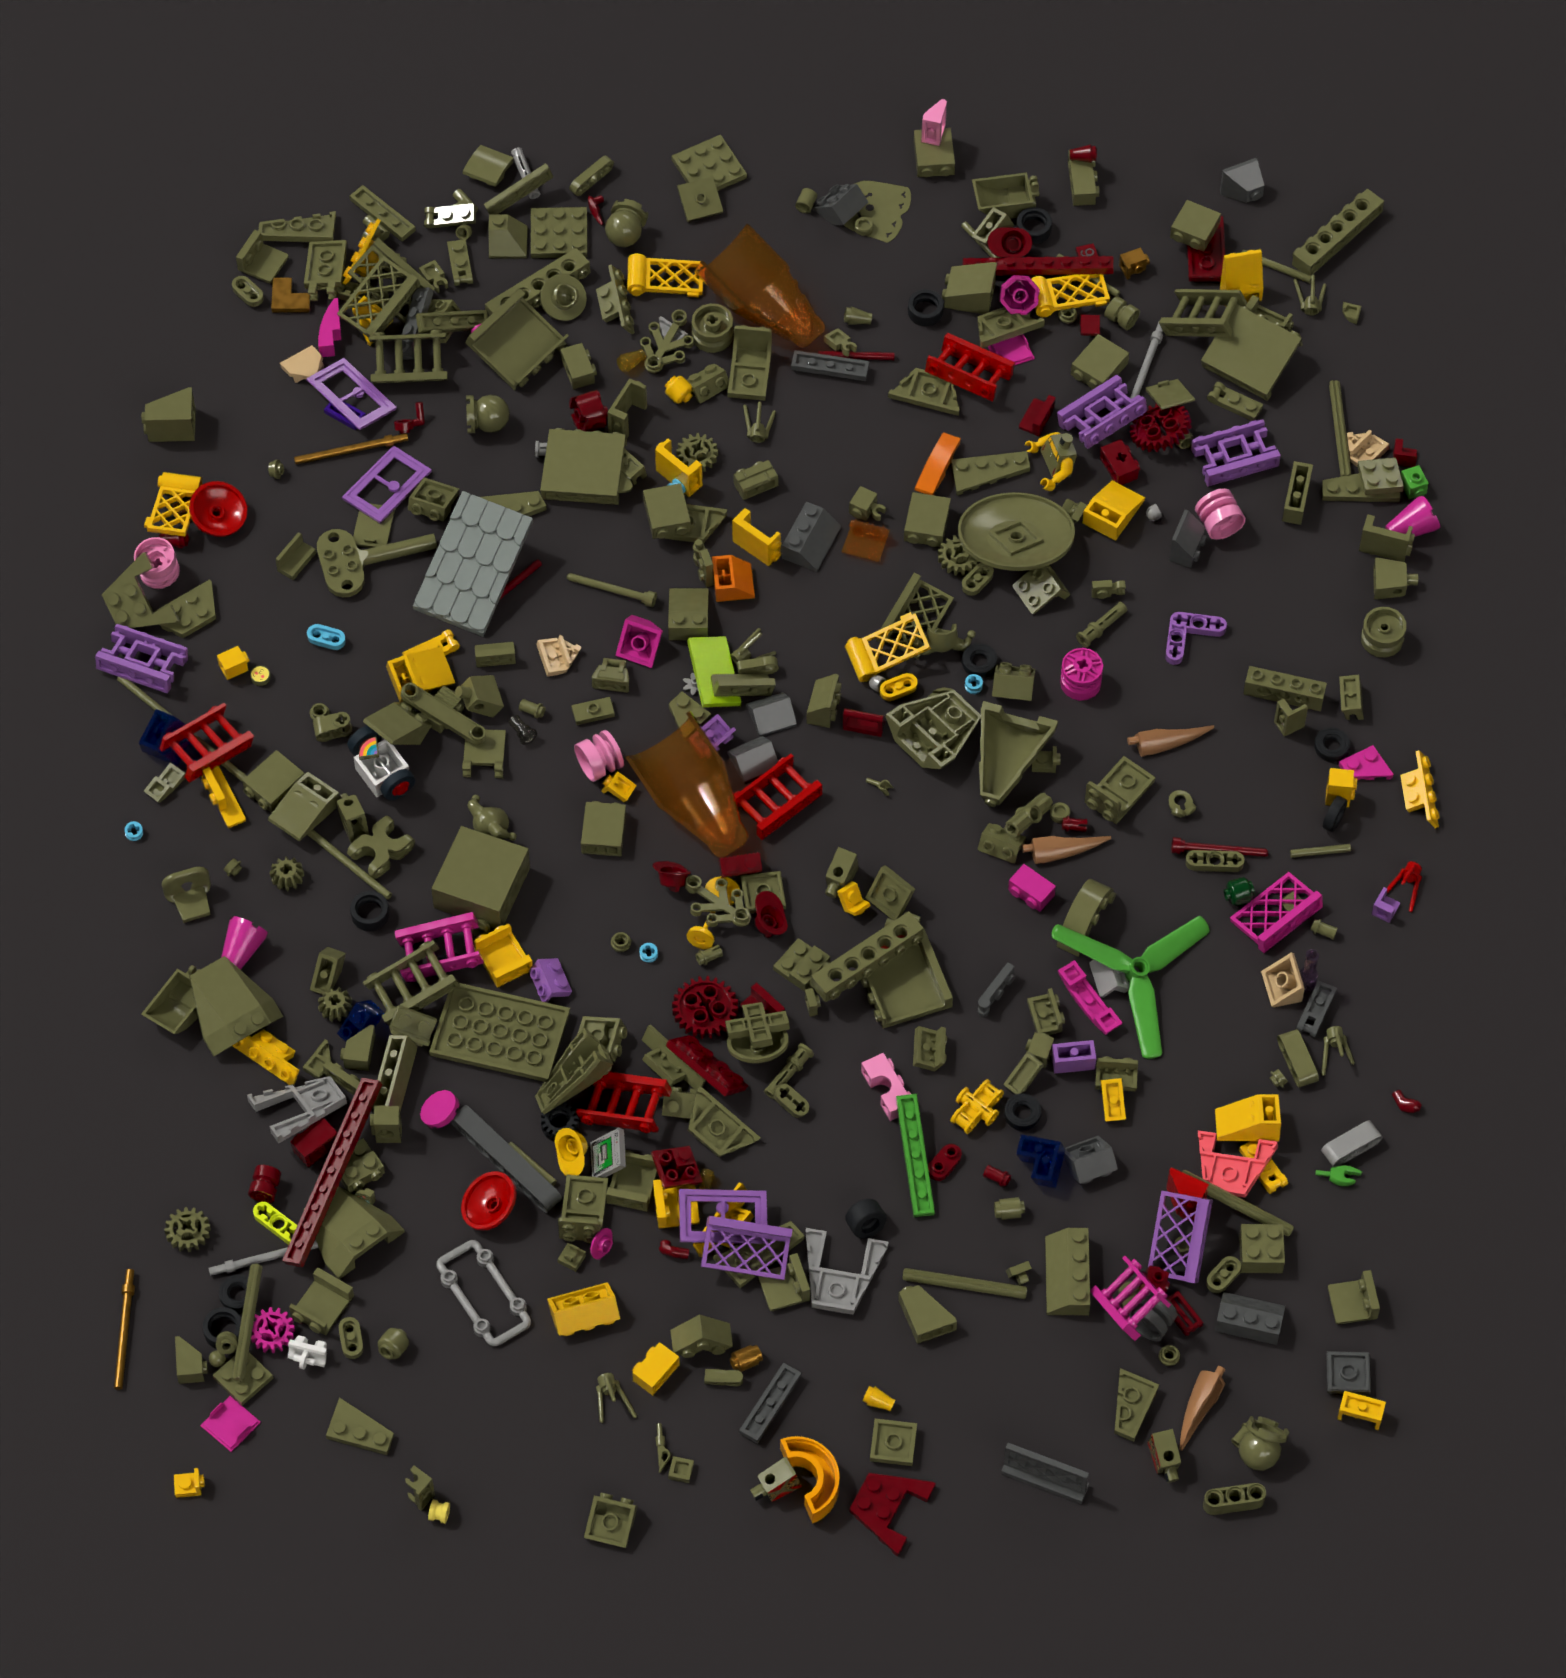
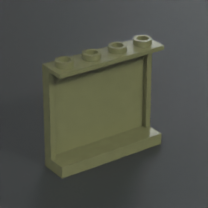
(516, 341)
(1253, 353)
(583, 466)
(908, 986)

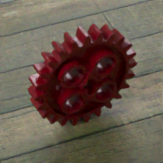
(1147, 433)
(687, 1013)

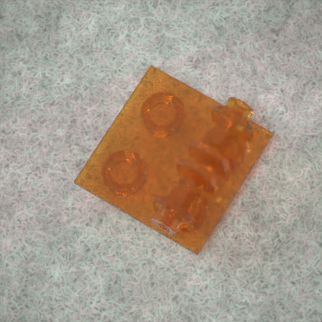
(865, 540)

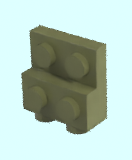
(432, 499)
(800, 963)
(608, 1032)
(362, 1167)
(610, 1520)

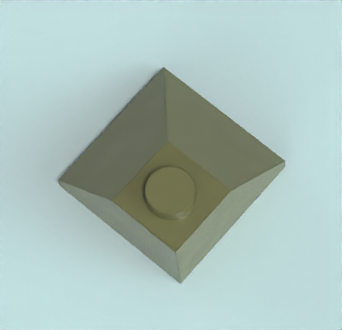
(507, 237)

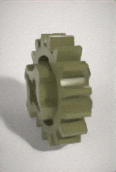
(696, 449)
(959, 558)
(190, 1222)

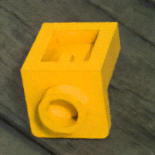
(618, 786)
(852, 899)
(188, 1484)

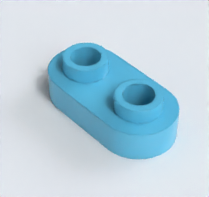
(327, 636)

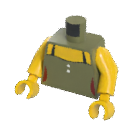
(1058, 455)

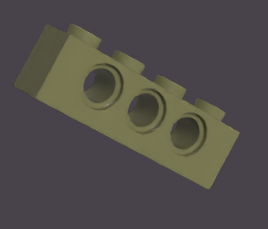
(1279, 686)

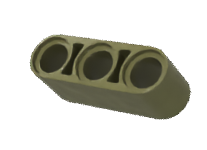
(1297, 1058)
(1225, 1505)

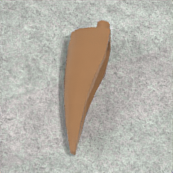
(1161, 740)
(1056, 848)
(1203, 1397)

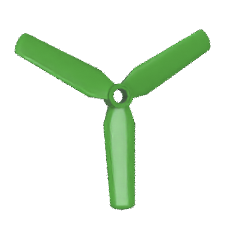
(1140, 988)

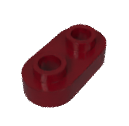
(946, 1161)

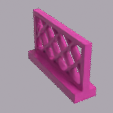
(1285, 924)

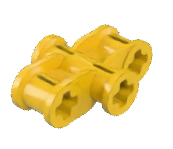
(977, 1106)

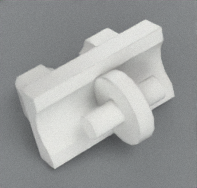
(306, 1353)

